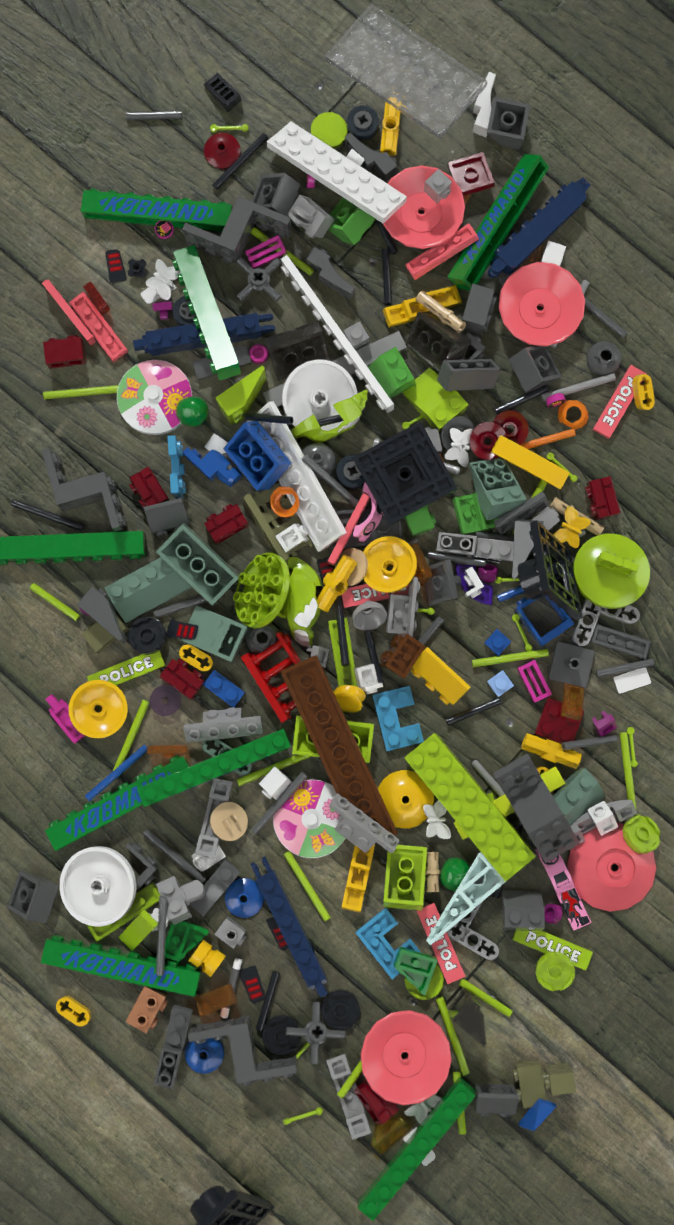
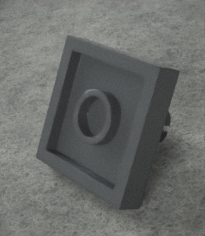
(442, 584)
(571, 664)

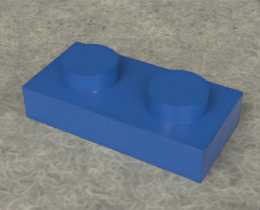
(224, 688)

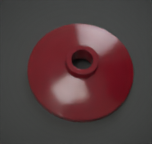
(222, 158)
(519, 422)
(480, 433)

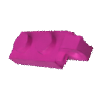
(60, 713)

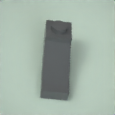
(382, 163)
(320, 262)
(216, 886)

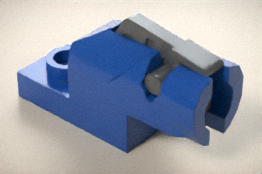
(215, 465)

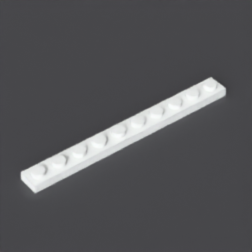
(340, 341)

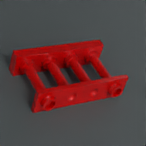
(263, 677)

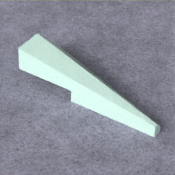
(475, 887)

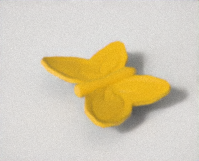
(573, 528)

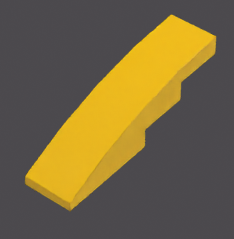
(409, 308)
(530, 462)
(357, 879)

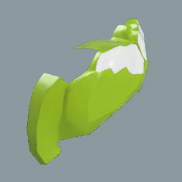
(348, 409)
(302, 601)

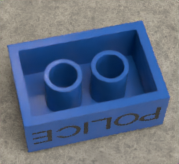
(257, 455)

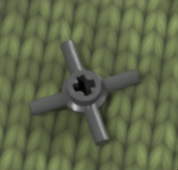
(258, 285)
(311, 1039)

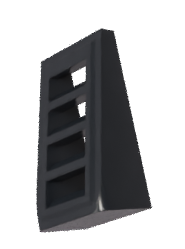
(226, 104)

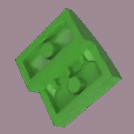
(470, 516)

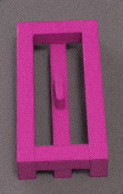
(263, 245)
(527, 666)

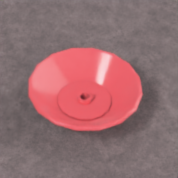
(439, 220)
(546, 287)
(597, 883)
(410, 1078)

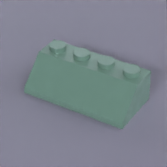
(197, 563)
(146, 589)
(578, 795)

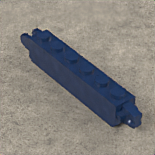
(539, 229)
(187, 337)
(291, 928)

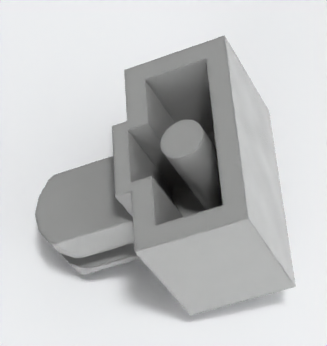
(310, 216)
(180, 897)

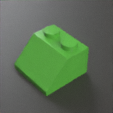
(349, 222)
(392, 373)

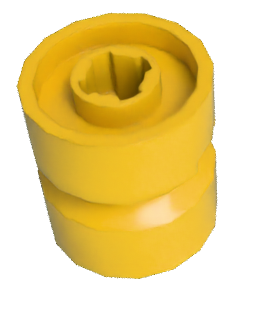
(207, 958)

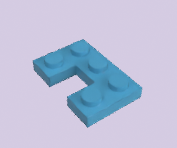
(175, 451)
(386, 706)
(372, 936)

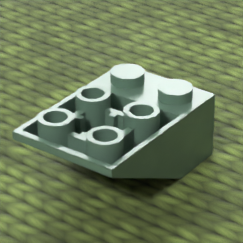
(496, 487)
(217, 634)

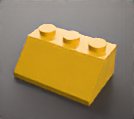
(439, 677)

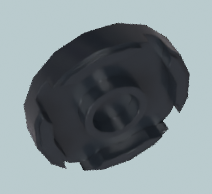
(147, 635)
(340, 1009)
(275, 1035)

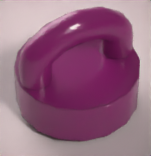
(488, 573)
(552, 913)

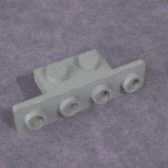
(402, 610)
(222, 725)
(360, 828)

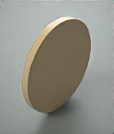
(361, 567)
(228, 821)

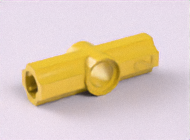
(390, 136)
(335, 582)
(551, 751)

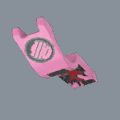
(365, 529)
(566, 892)

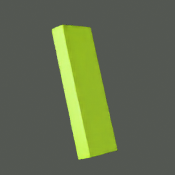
(138, 930)

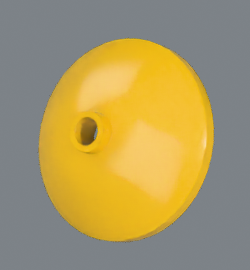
(387, 552)
(105, 722)
(409, 784)

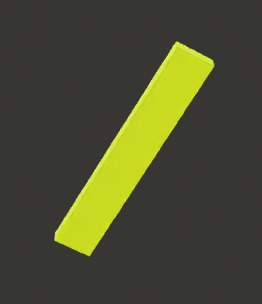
(552, 780)

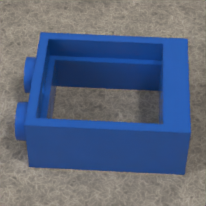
(567, 622)

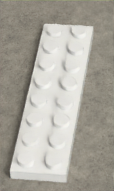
(337, 172)
(314, 507)

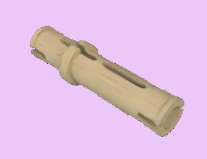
(446, 316)
(560, 507)

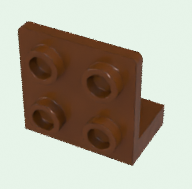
(402, 654)

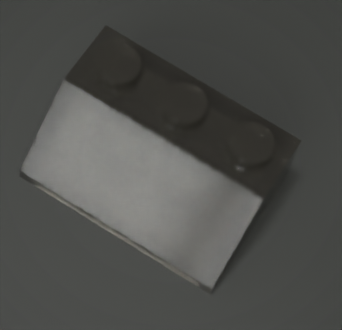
(435, 340)
(296, 347)
(467, 1014)

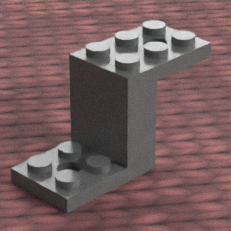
(238, 230)
(84, 490)
(536, 808)
(243, 1050)

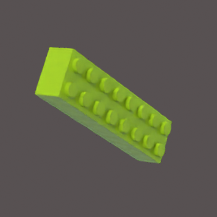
(470, 806)

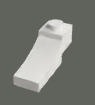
(483, 107)

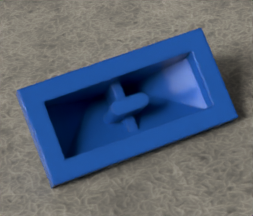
(537, 1114)

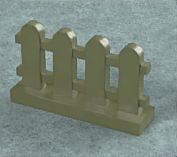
(262, 521)

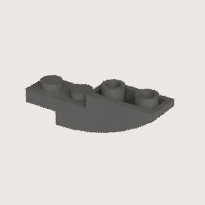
(173, 1047)

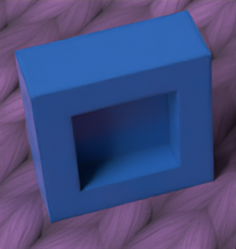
(497, 642)

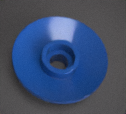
(254, 898)
(214, 1057)

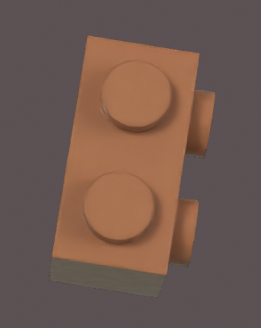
(146, 1008)

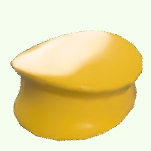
(350, 698)

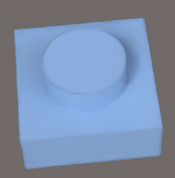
(500, 683)

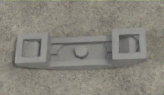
(621, 809)
(207, 840)
(351, 1105)

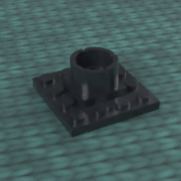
(408, 454)
(550, 572)
(229, 1208)

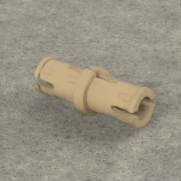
(433, 872)

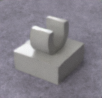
(321, 652)

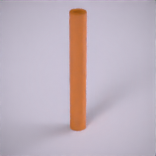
(549, 439)

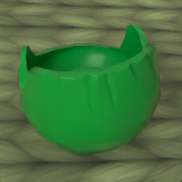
(192, 411)
(453, 873)

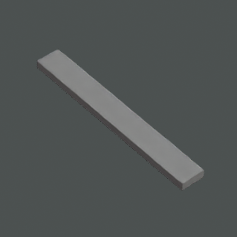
(368, 355)

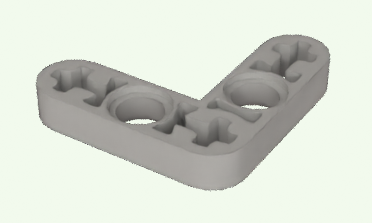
(603, 611)
(466, 932)

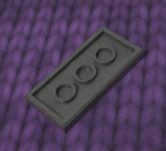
(381, 530)

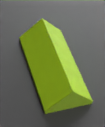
(304, 745)

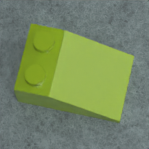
(240, 397)
(433, 401)
(405, 878)

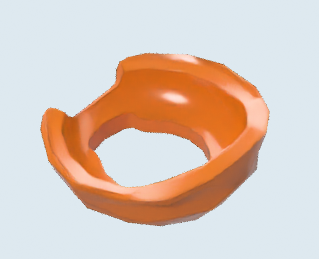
(562, 413)
(275, 501)

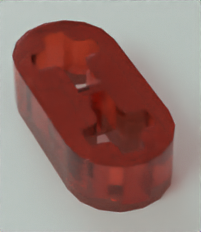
(96, 298)

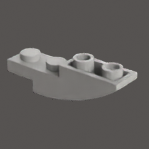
(472, 545)

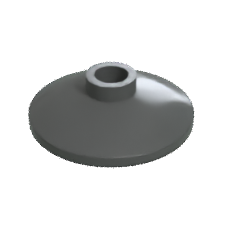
(458, 422)

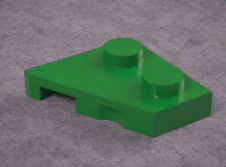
(183, 938)
(416, 967)

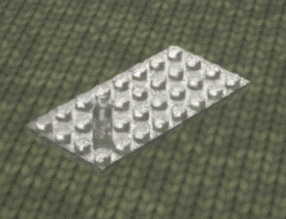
(406, 71)

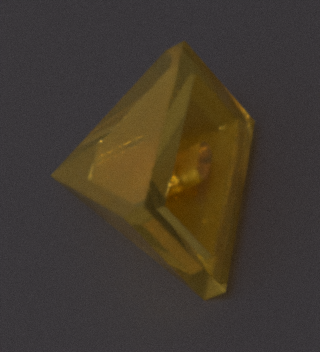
(389, 1133)

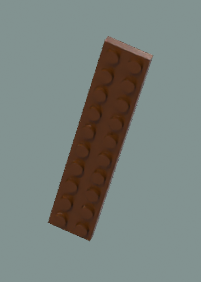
(335, 739)

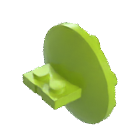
(611, 571)
(264, 591)

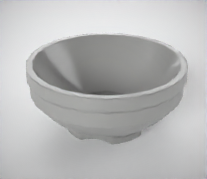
(369, 619)

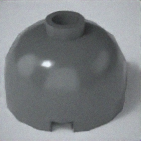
(323, 456)

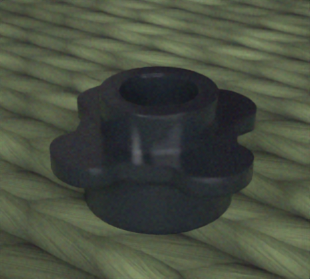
(132, 272)

